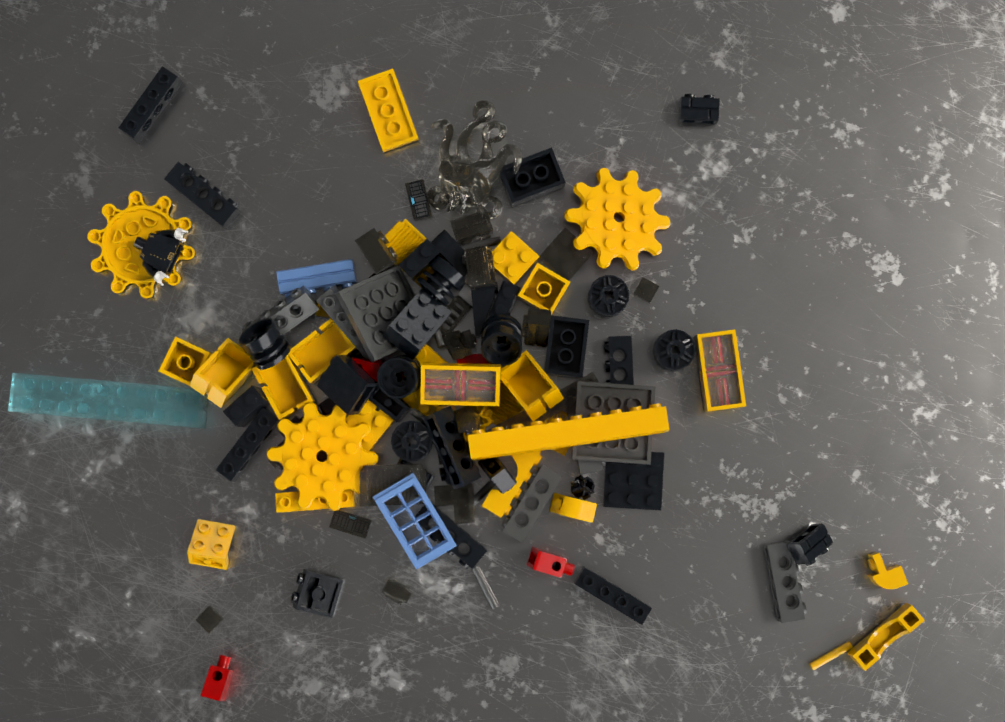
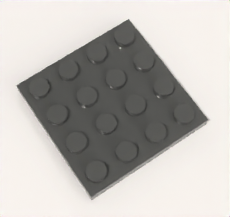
(374, 306)
(603, 398)

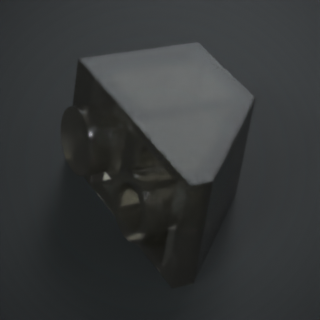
(468, 419)

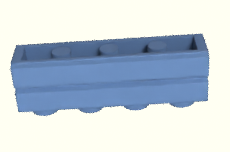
(317, 277)

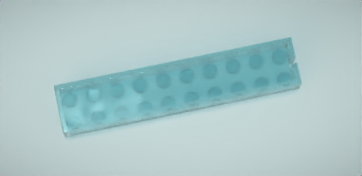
(107, 400)

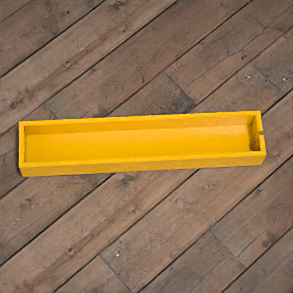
(568, 433)

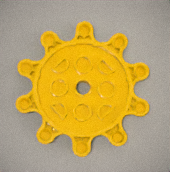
(119, 237)
(612, 237)
(300, 452)

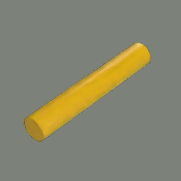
(831, 655)

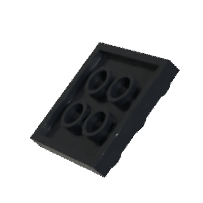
(634, 484)

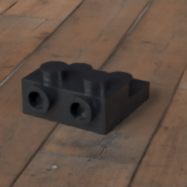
(316, 593)

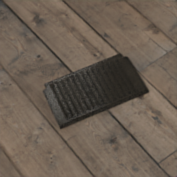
(379, 477)

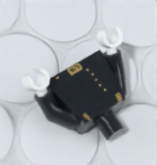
(161, 252)

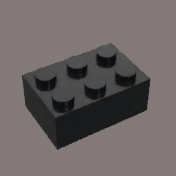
(536, 177)
(417, 324)
(566, 347)

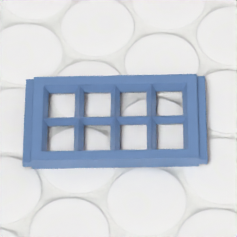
(396, 489)

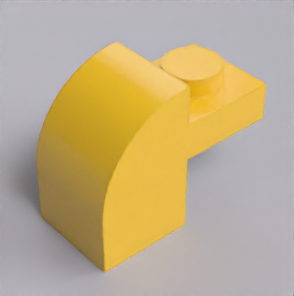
(573, 507)
(887, 578)

